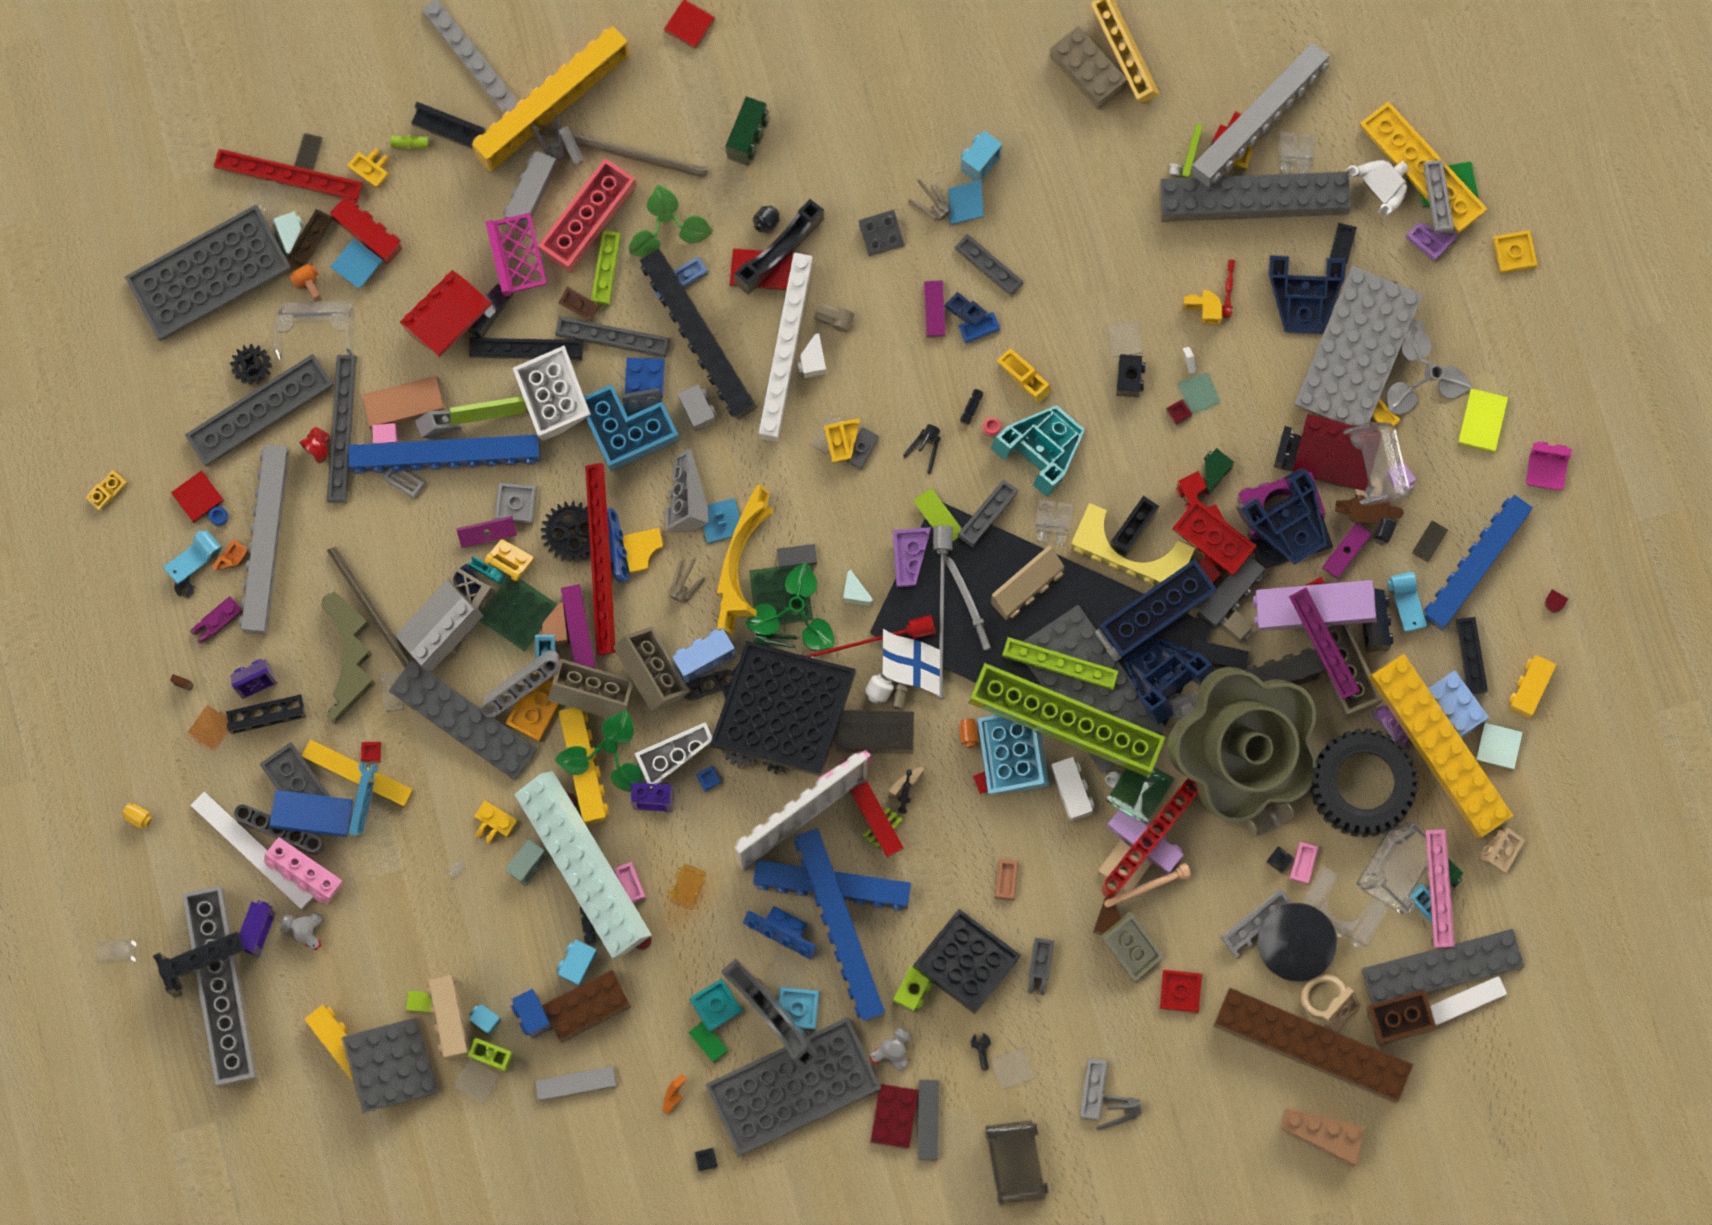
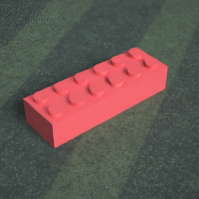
(587, 215)

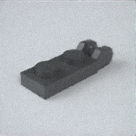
(1040, 963)

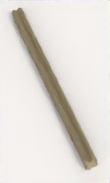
(644, 157)
(369, 606)

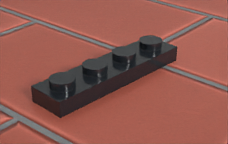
(1471, 655)

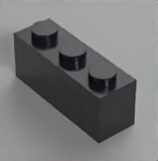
(1134, 526)

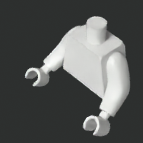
(1384, 181)

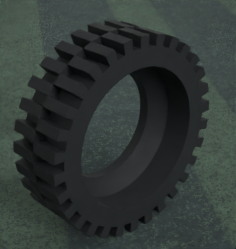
(1347, 816)

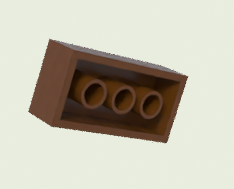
(586, 1006)

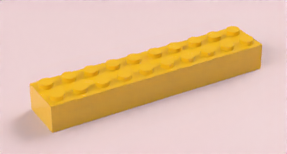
(551, 98)
(1440, 746)

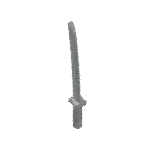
(977, 621)

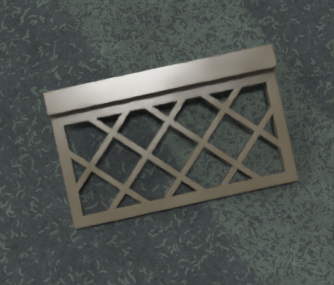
(480, 600)

